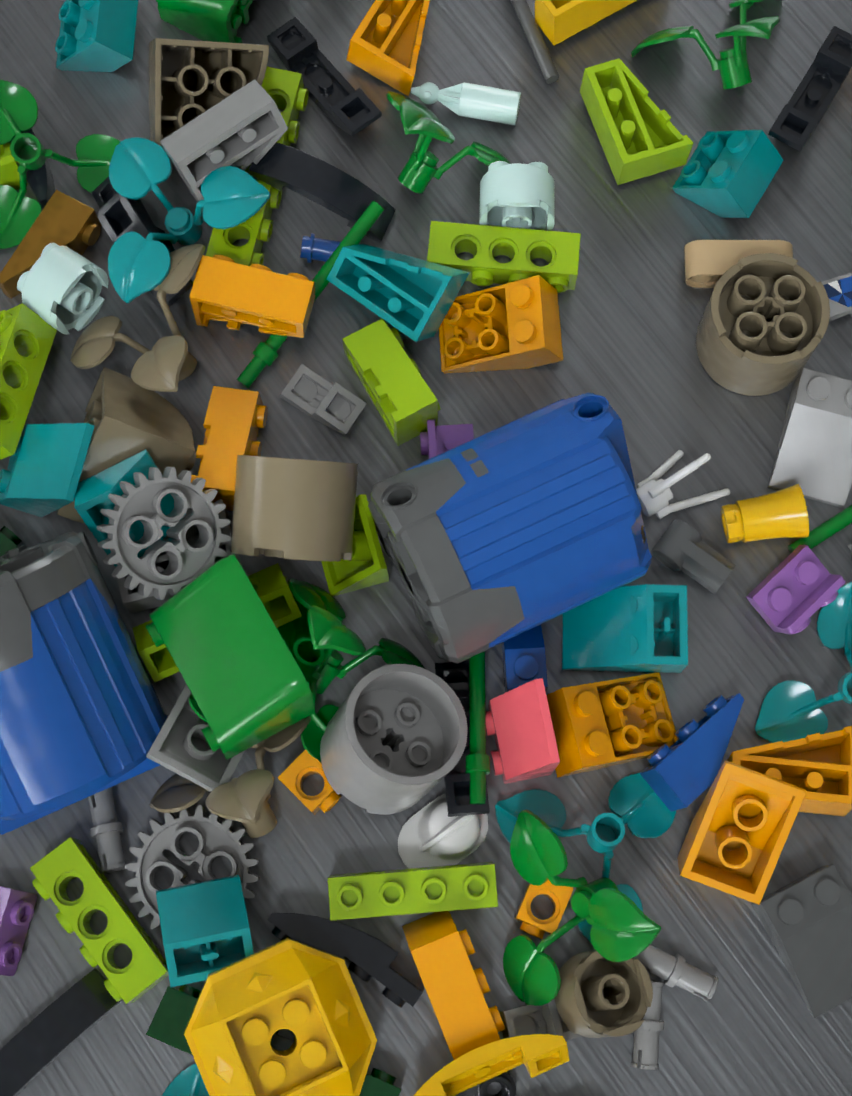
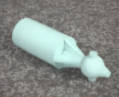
(473, 101)

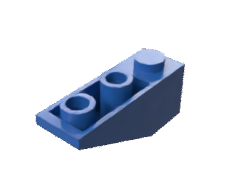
(693, 761)

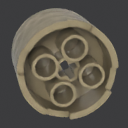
(761, 324)
(294, 508)

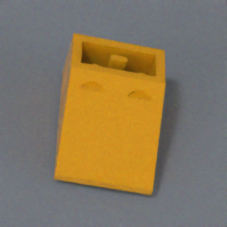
(502, 328)
(610, 722)

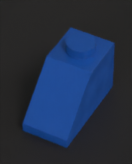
(524, 659)

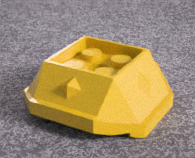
(272, 991)

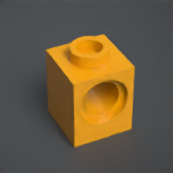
(294, 777)
(536, 927)

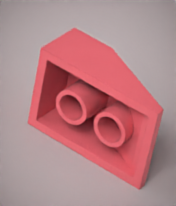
(522, 733)

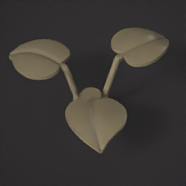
(169, 357)
(238, 800)

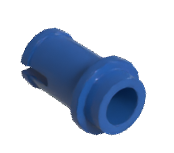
(317, 248)

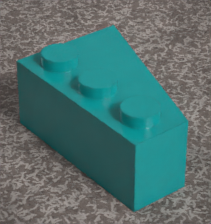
(398, 287)

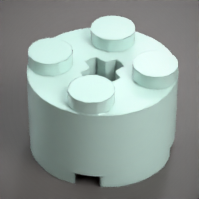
(517, 196)
(63, 288)

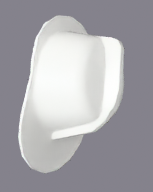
(440, 840)

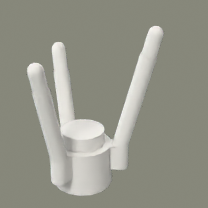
(655, 494)

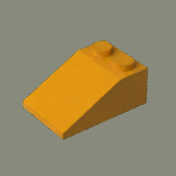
(740, 832)

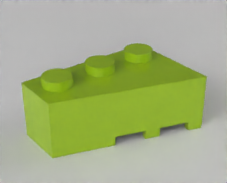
(630, 125)
(391, 380)

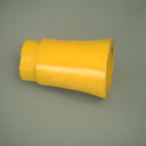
(767, 517)

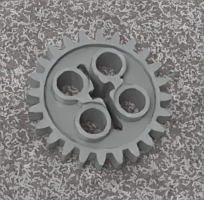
(143, 504)
(214, 841)

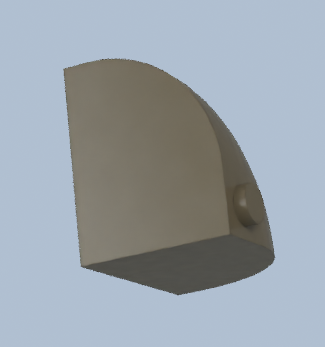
(195, 76)
(128, 422)

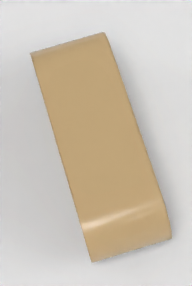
(712, 258)

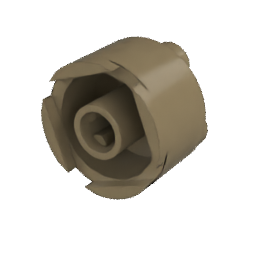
(584, 1007)

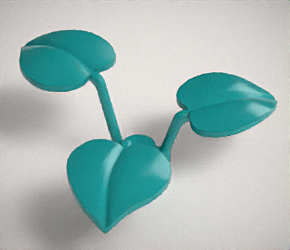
(136, 168)
(791, 706)
(629, 799)

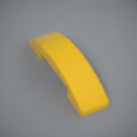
(535, 1051)

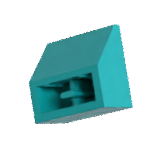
(96, 35)
(729, 172)
(94, 491)
(203, 928)

